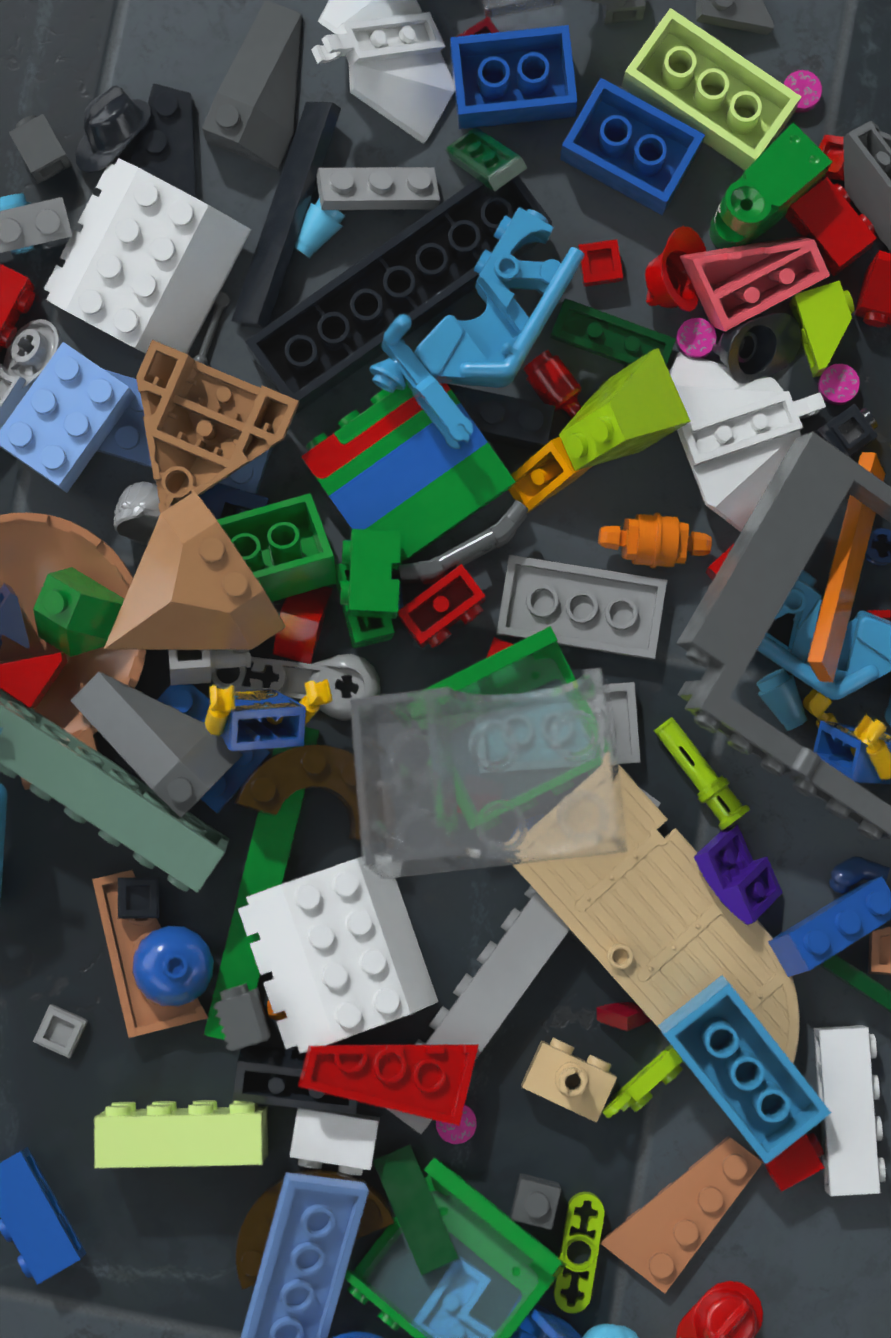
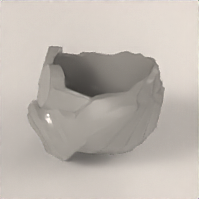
(137, 512)

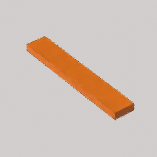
(843, 580)

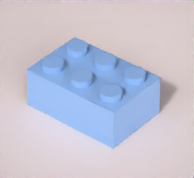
(65, 417)

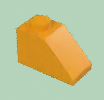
(544, 475)

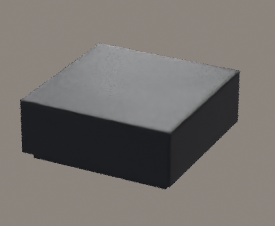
(138, 897)

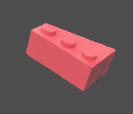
(752, 277)

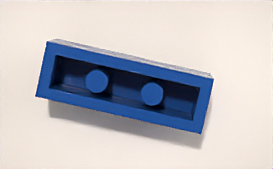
(833, 927)
(35, 1219)

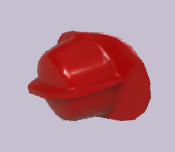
(666, 275)
(723, 1312)

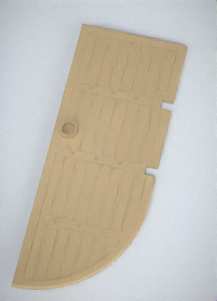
(663, 925)

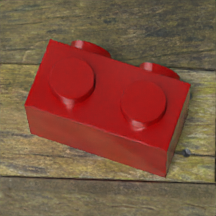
(442, 606)

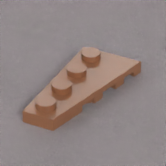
(122, 940)
(679, 1219)

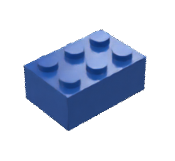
(513, 76)
(631, 146)

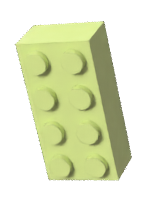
(710, 89)
(181, 1136)

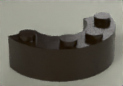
(303, 768)
(258, 1221)

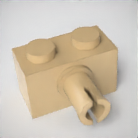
(569, 1079)

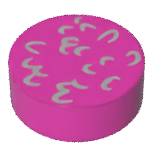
(807, 86)
(696, 338)
(838, 384)
(458, 1134)

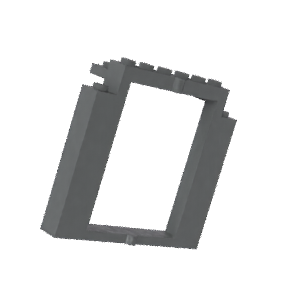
(746, 602)

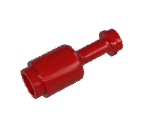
(554, 383)

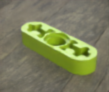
(563, 1280)

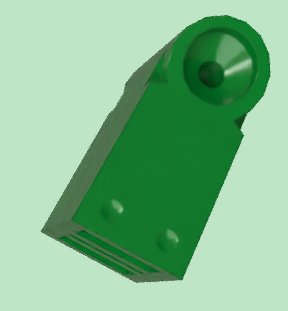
(768, 189)

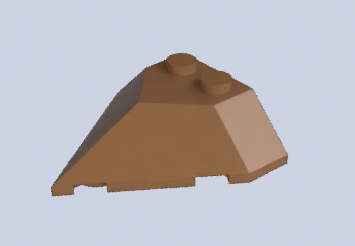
(203, 422)
(193, 590)

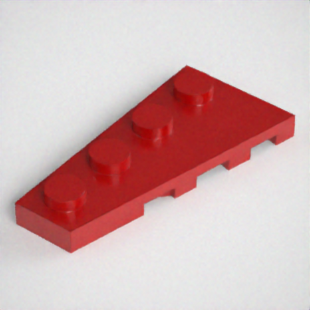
(403, 1078)

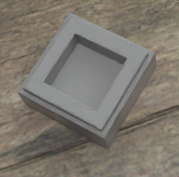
(60, 1031)

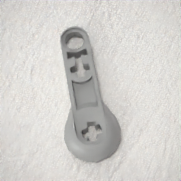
(24, 362)
(295, 674)

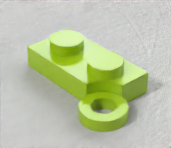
(636, 1091)

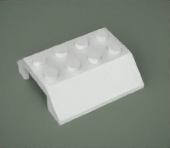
(146, 260)
(337, 954)

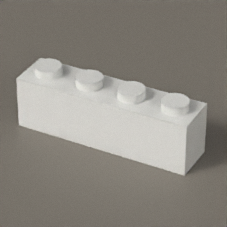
(849, 1092)

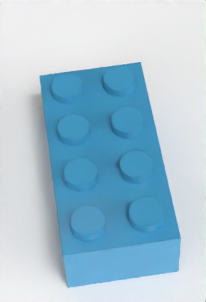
(744, 1069)

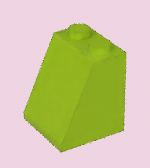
(625, 414)

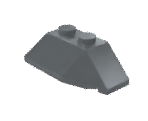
(869, 176)

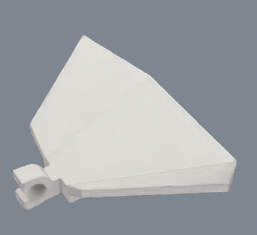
(390, 59)
(735, 433)

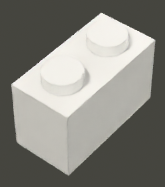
(334, 1139)

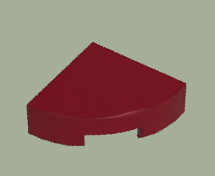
(622, 1015)

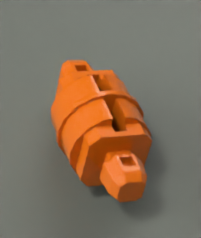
(655, 540)

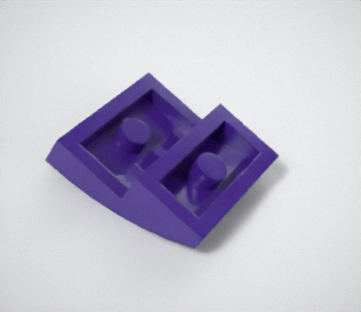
(737, 880)

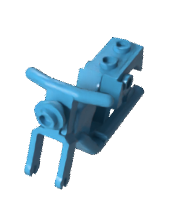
(486, 348)
(863, 654)

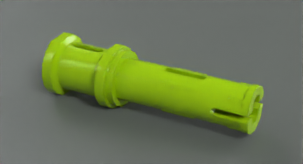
(701, 774)

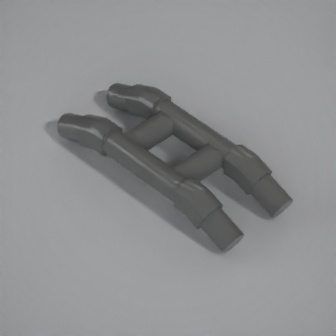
(495, 537)

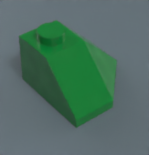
(75, 612)

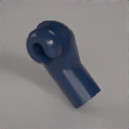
(854, 870)

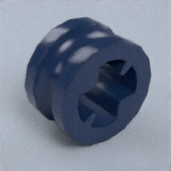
(872, 554)

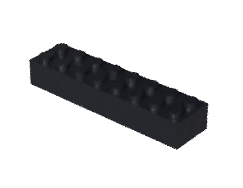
(409, 275)

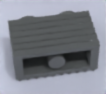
(242, 1017)

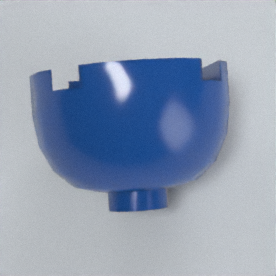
(172, 966)

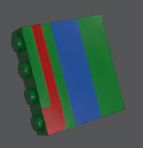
(401, 475)

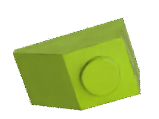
(823, 321)

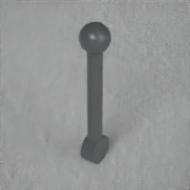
(221, 302)

